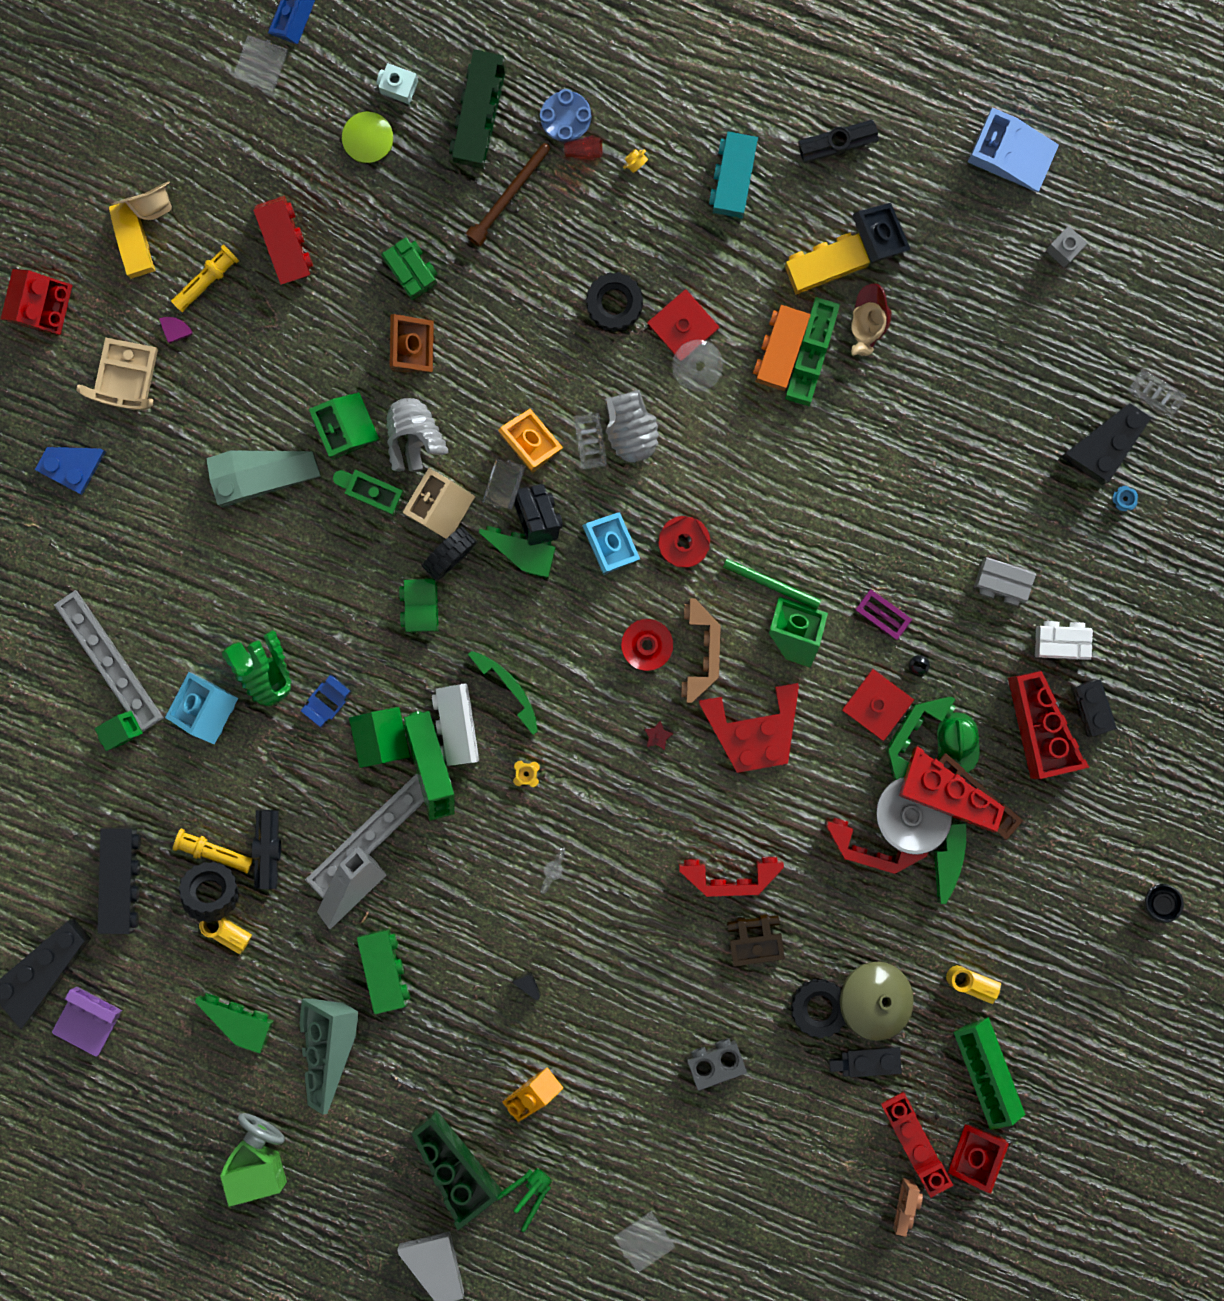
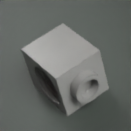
(1066, 246)

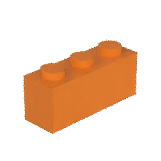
(781, 347)

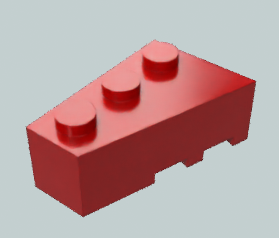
(283, 239)

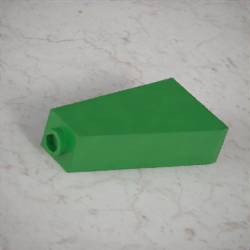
(429, 765)

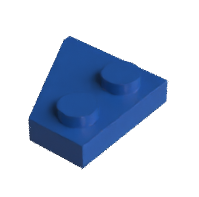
(70, 466)

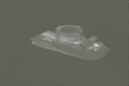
(552, 870)

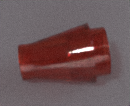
(584, 148)

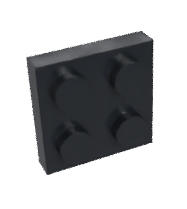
(881, 232)

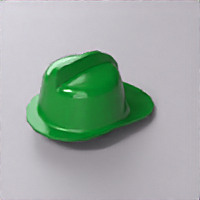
(959, 740)

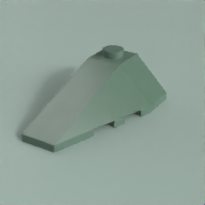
(249, 474)
(328, 1038)

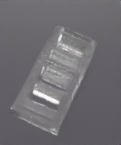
(1152, 401)
(587, 418)

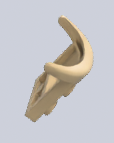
(123, 375)

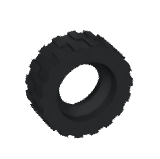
(634, 301)
(449, 553)
(205, 873)
(799, 1008)

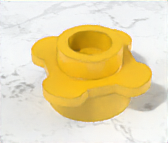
(635, 160)
(531, 779)

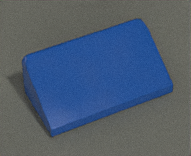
(291, 19)

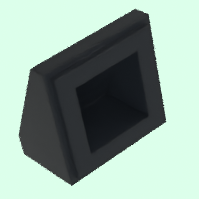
(528, 985)

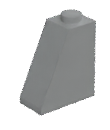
(434, 1265)

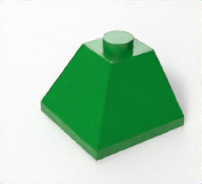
(797, 630)

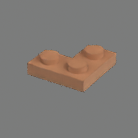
(908, 1202)

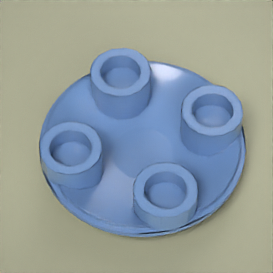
(565, 116)

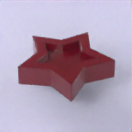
(657, 736)

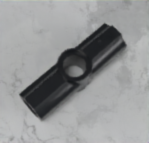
(854, 137)
(266, 849)

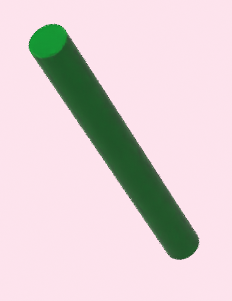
(772, 583)

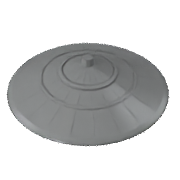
(909, 824)

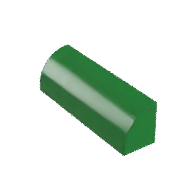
(989, 1074)

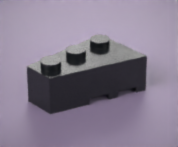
(1108, 445)

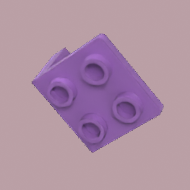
(86, 1021)

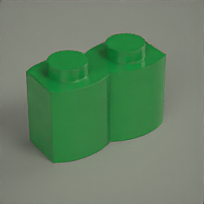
(420, 605)

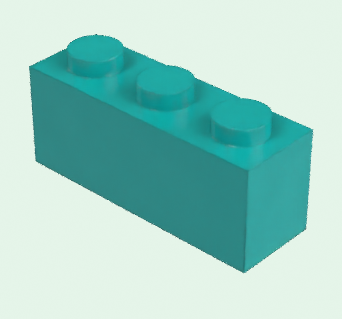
(733, 174)

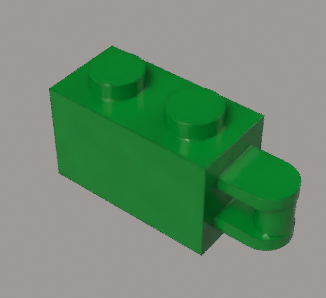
(370, 491)

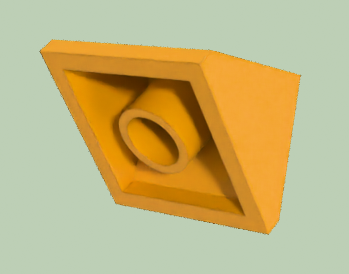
(530, 440)

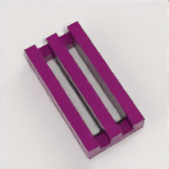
(865, 602)

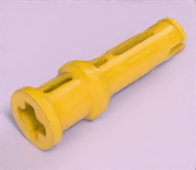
(213, 270)
(201, 848)

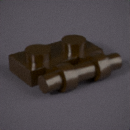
(757, 948)

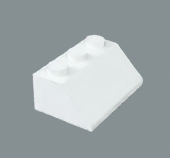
(456, 724)

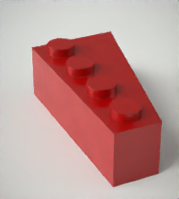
(1043, 728)

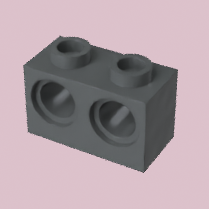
(719, 1071)

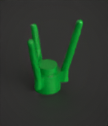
(537, 1183)

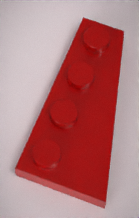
(941, 790)

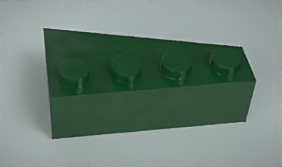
(479, 109)

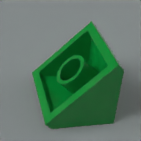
(379, 737)

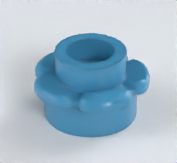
(1123, 505)

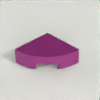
(175, 329)

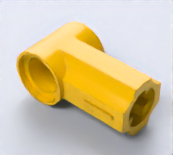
(228, 935)
(974, 984)

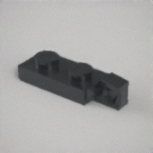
(868, 1062)

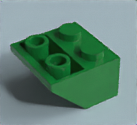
(344, 425)

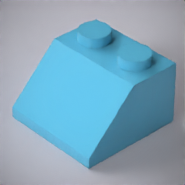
(201, 708)

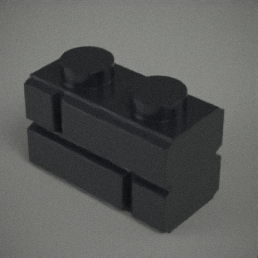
(537, 514)
(1093, 707)

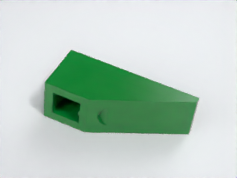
(530, 559)
(240, 1026)

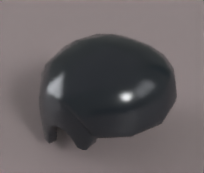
(1163, 903)

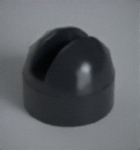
(916, 670)

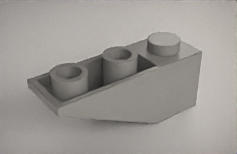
(351, 882)

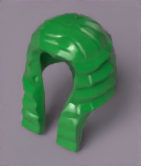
(261, 676)

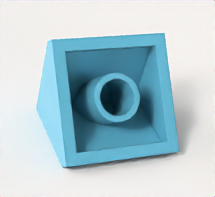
(611, 542)

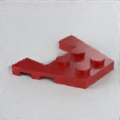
(759, 740)

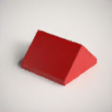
(978, 1157)

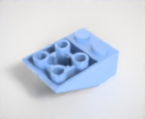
(1013, 150)

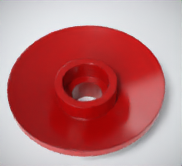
(661, 644)

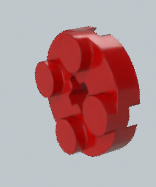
(698, 545)

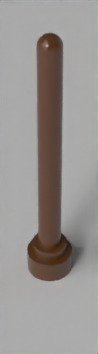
(478, 233)

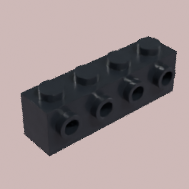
(118, 880)

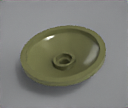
(863, 997)

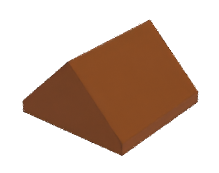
(411, 344)

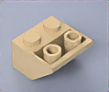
(438, 504)

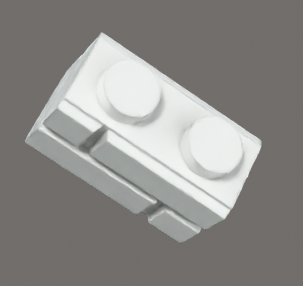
(1063, 642)

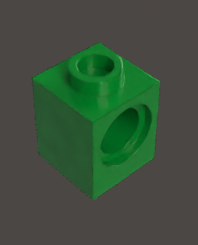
(118, 731)

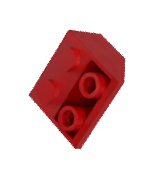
(36, 301)

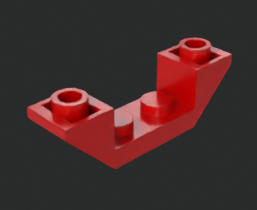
(841, 837)
(765, 873)
(916, 1144)

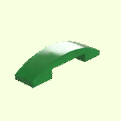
(526, 715)

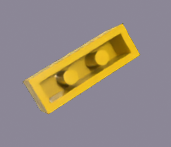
(826, 262)

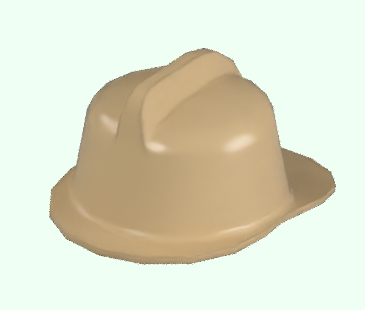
(150, 204)

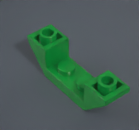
(936, 709)

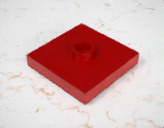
(682, 322)
(877, 705)

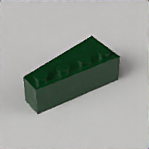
(455, 1170)

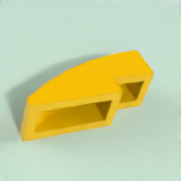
(131, 241)

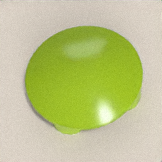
(367, 137)

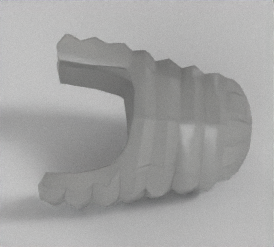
(415, 419)
(630, 427)

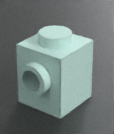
(397, 83)

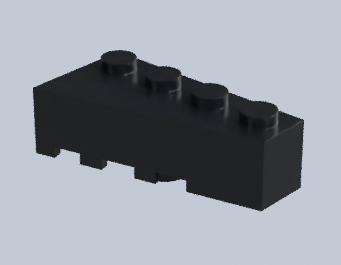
(35, 977)

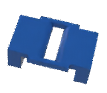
(319, 711)

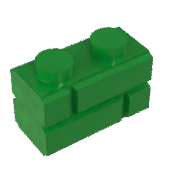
(409, 268)

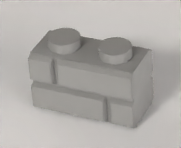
(1005, 581)

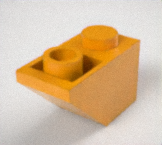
(533, 1095)

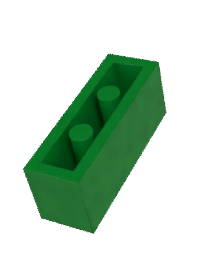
(383, 971)

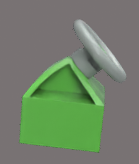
(253, 1168)

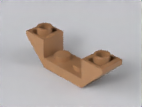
(699, 616)

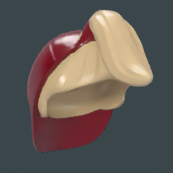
(870, 319)

